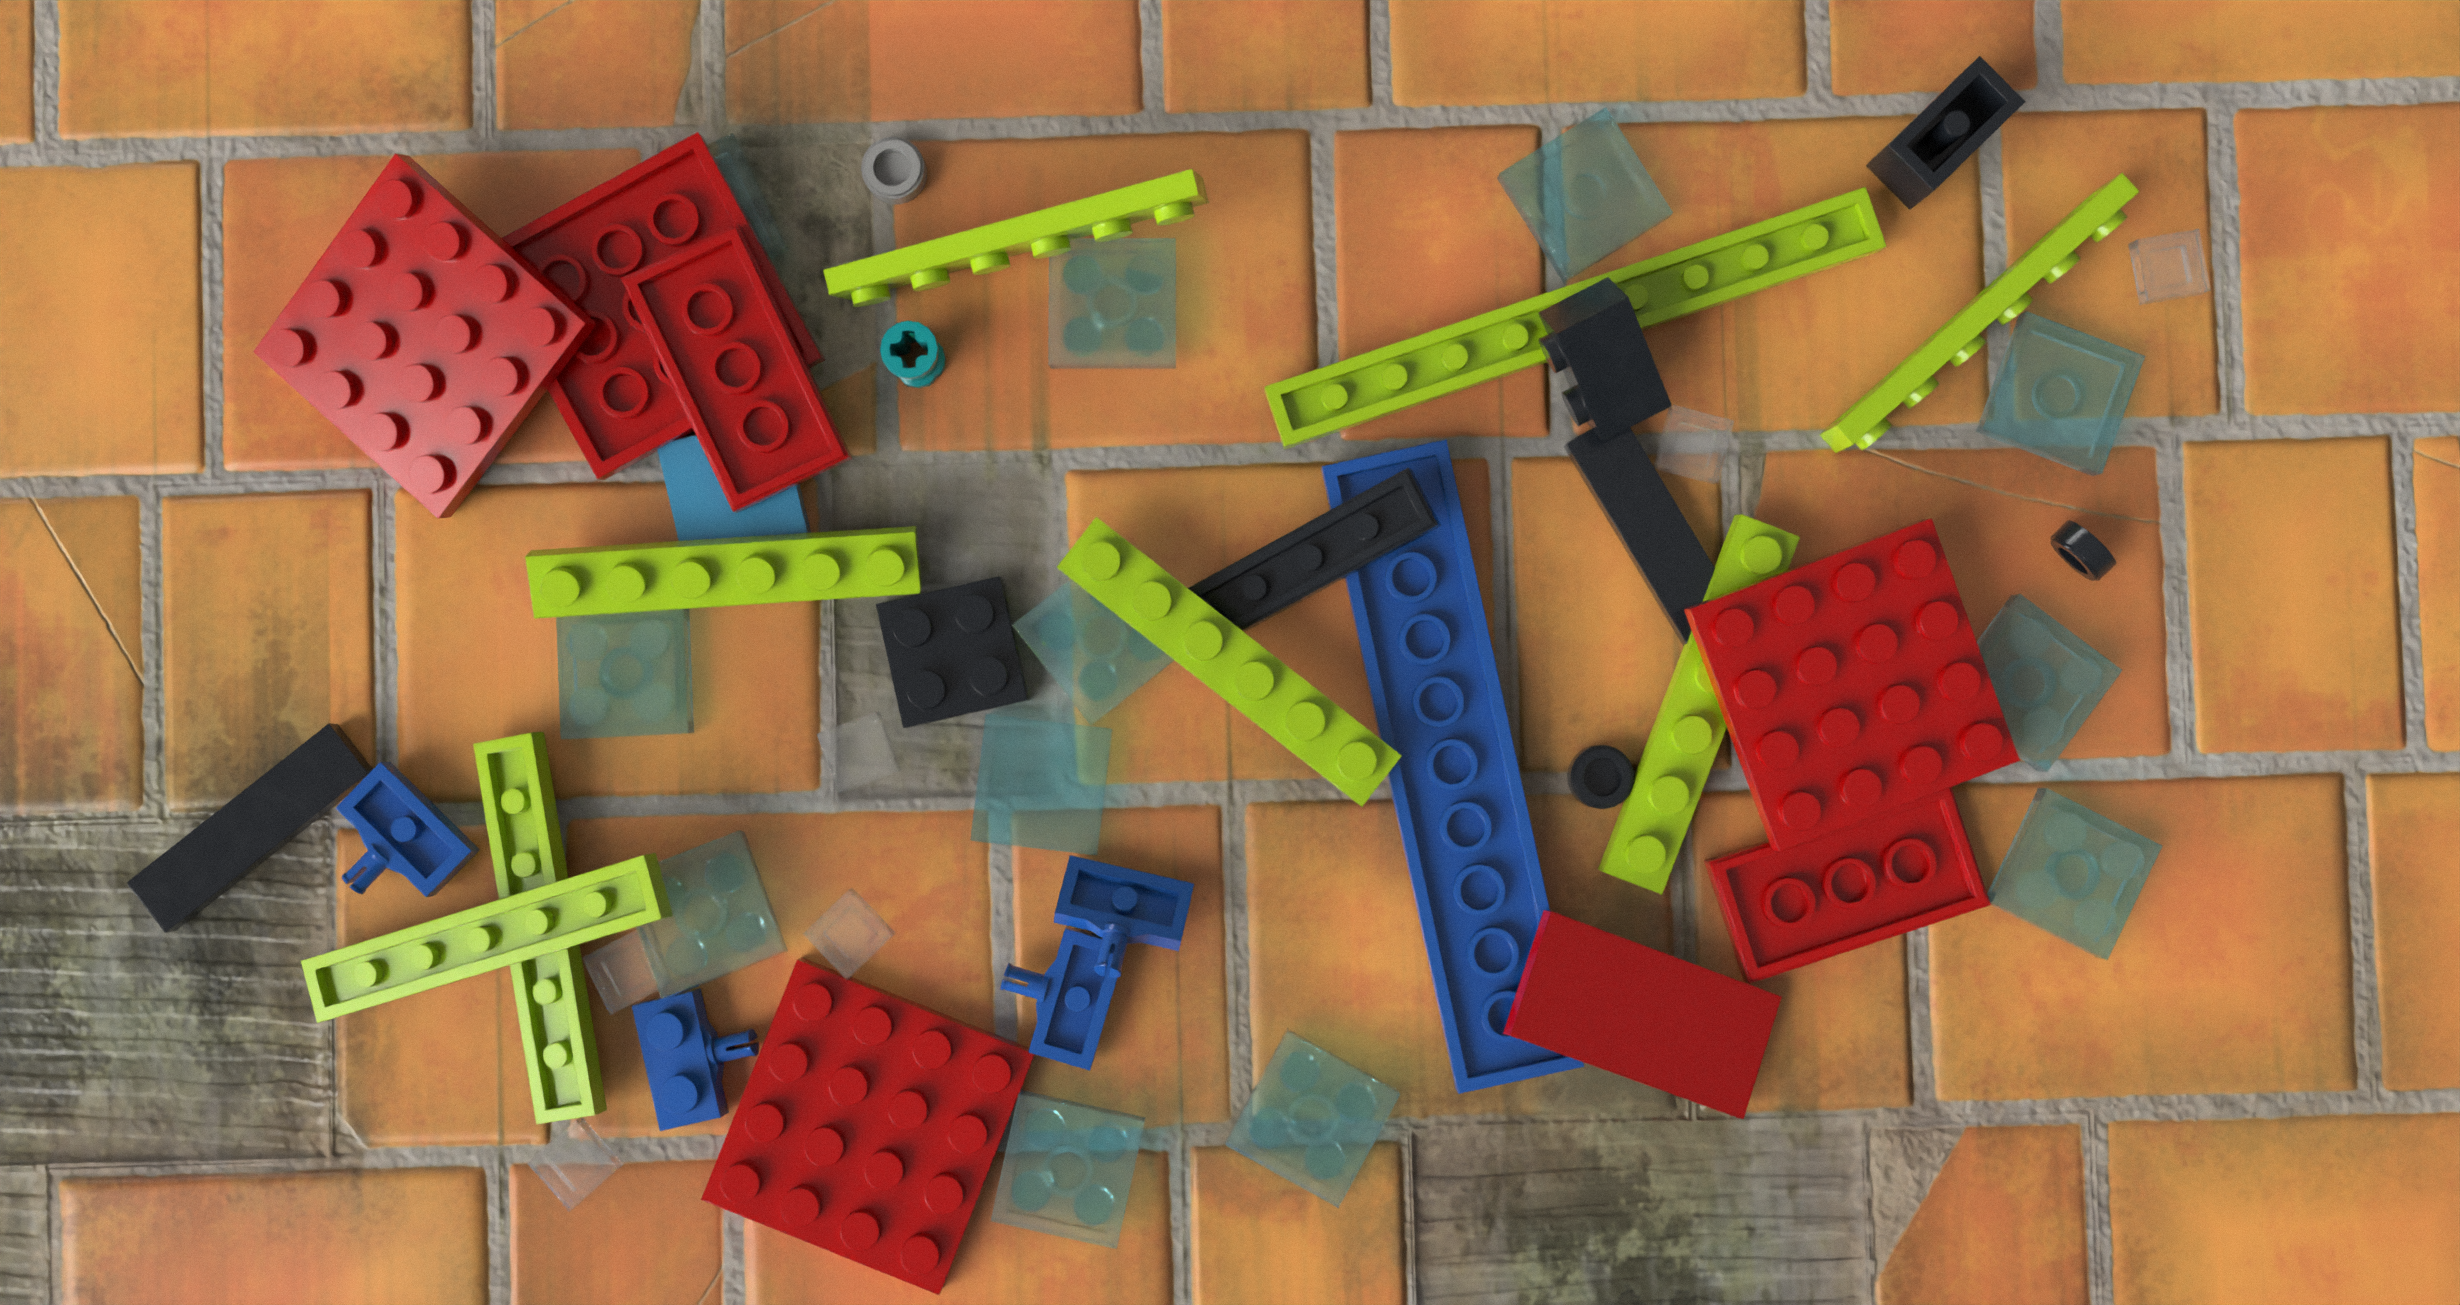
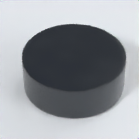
(2082, 551)
(1600, 776)

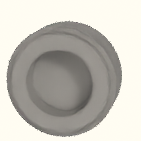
(894, 170)

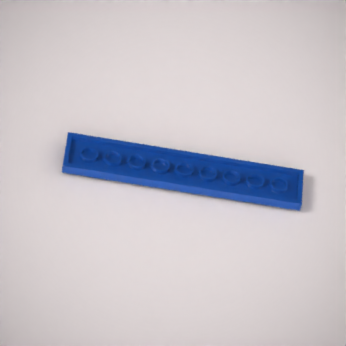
(1457, 773)

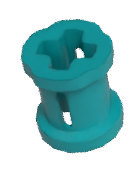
(898, 342)

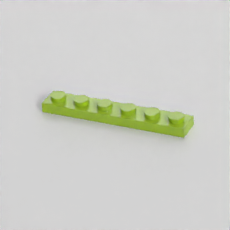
(1042, 232)
(1999, 300)
(724, 572)
(1229, 661)
(1687, 726)
(487, 937)
(551, 987)

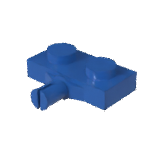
(402, 833)
(1122, 908)
(1069, 1000)
(686, 1058)

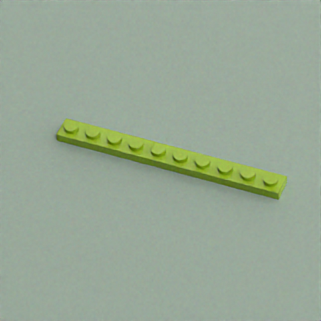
(1508, 337)

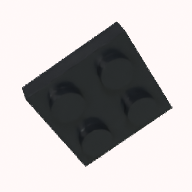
(952, 652)

